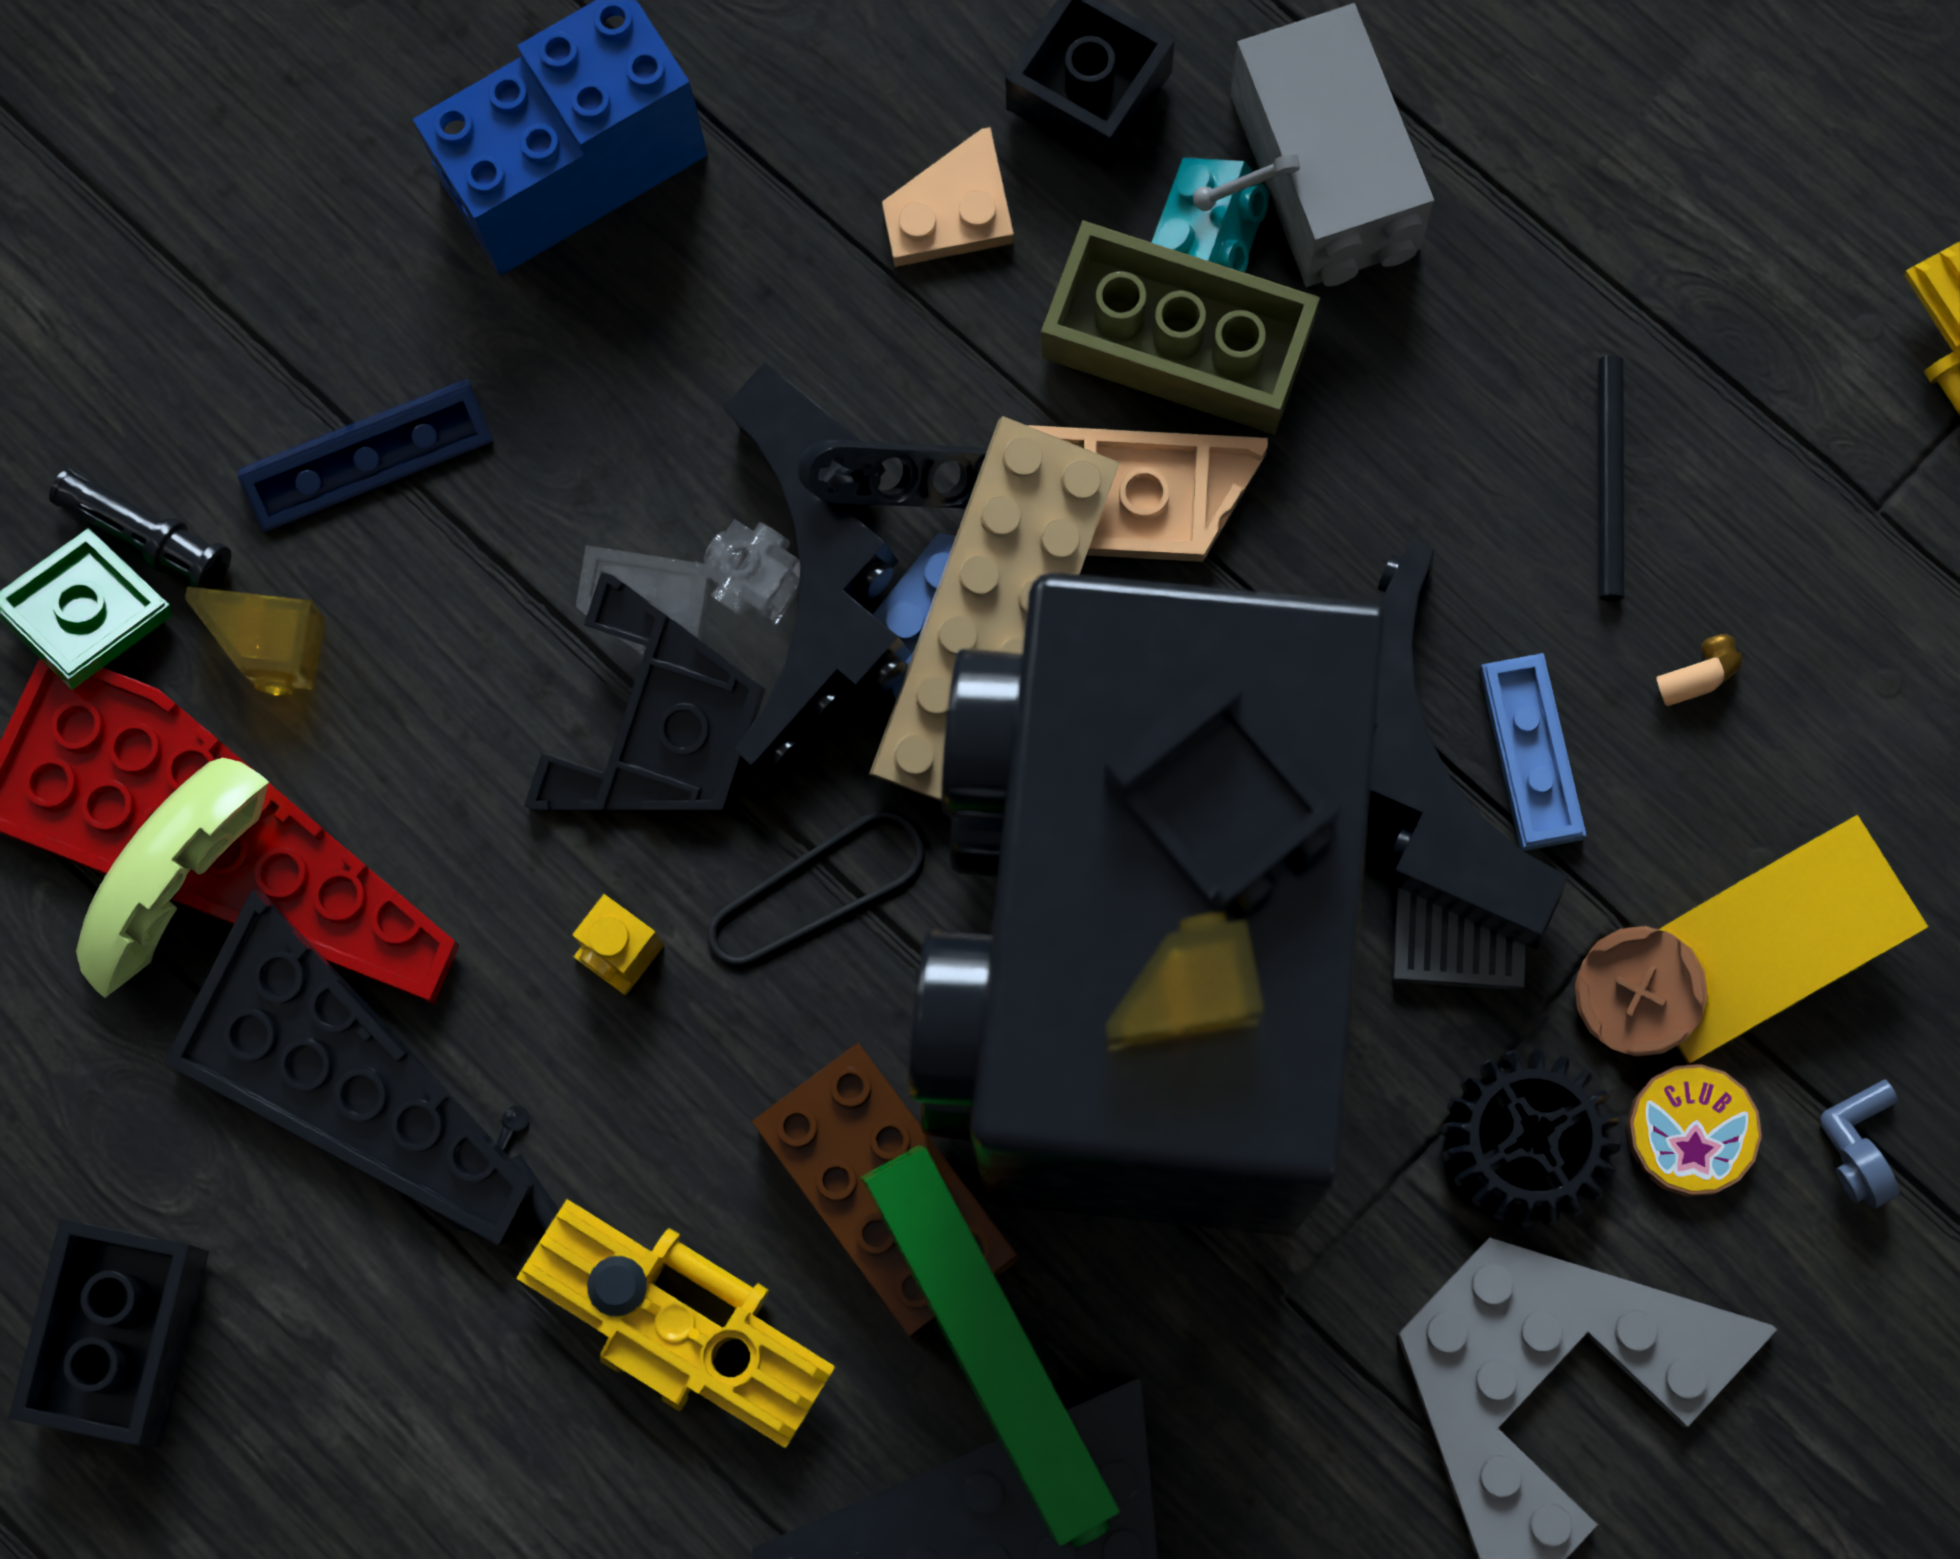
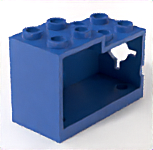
(564, 132)

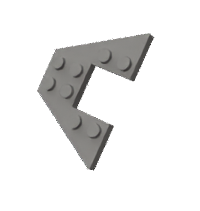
(1503, 1330)

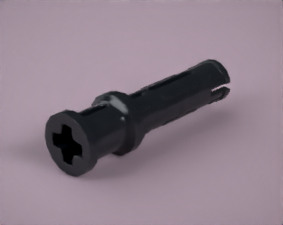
(163, 542)

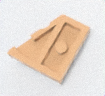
(950, 206)

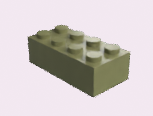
(1178, 327)

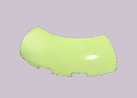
(179, 836)

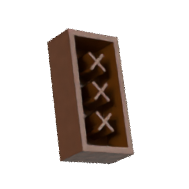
(843, 1128)

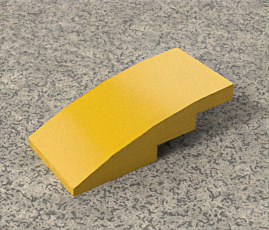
(1793, 931)

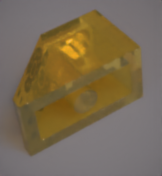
(265, 636)
(1191, 986)

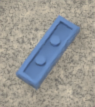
(1532, 752)

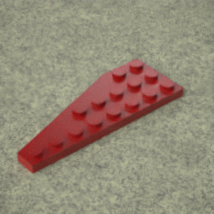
(103, 758)

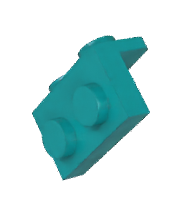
(1225, 231)

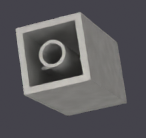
(1359, 182)

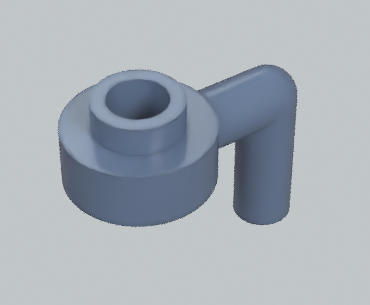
(1864, 1169)

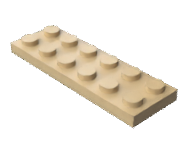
(1024, 519)

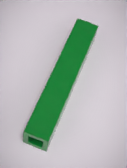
(991, 1347)

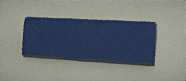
(364, 455)

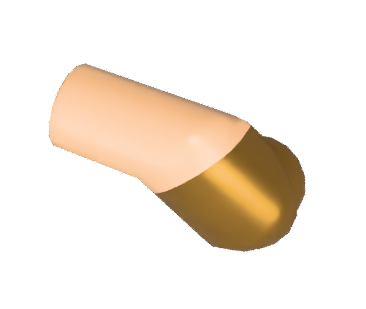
(1703, 677)

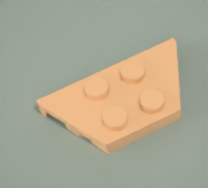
(1167, 490)

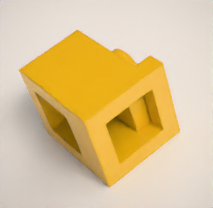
(616, 944)

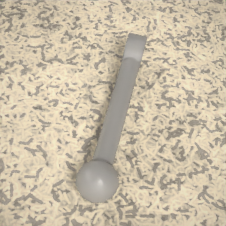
(1206, 198)

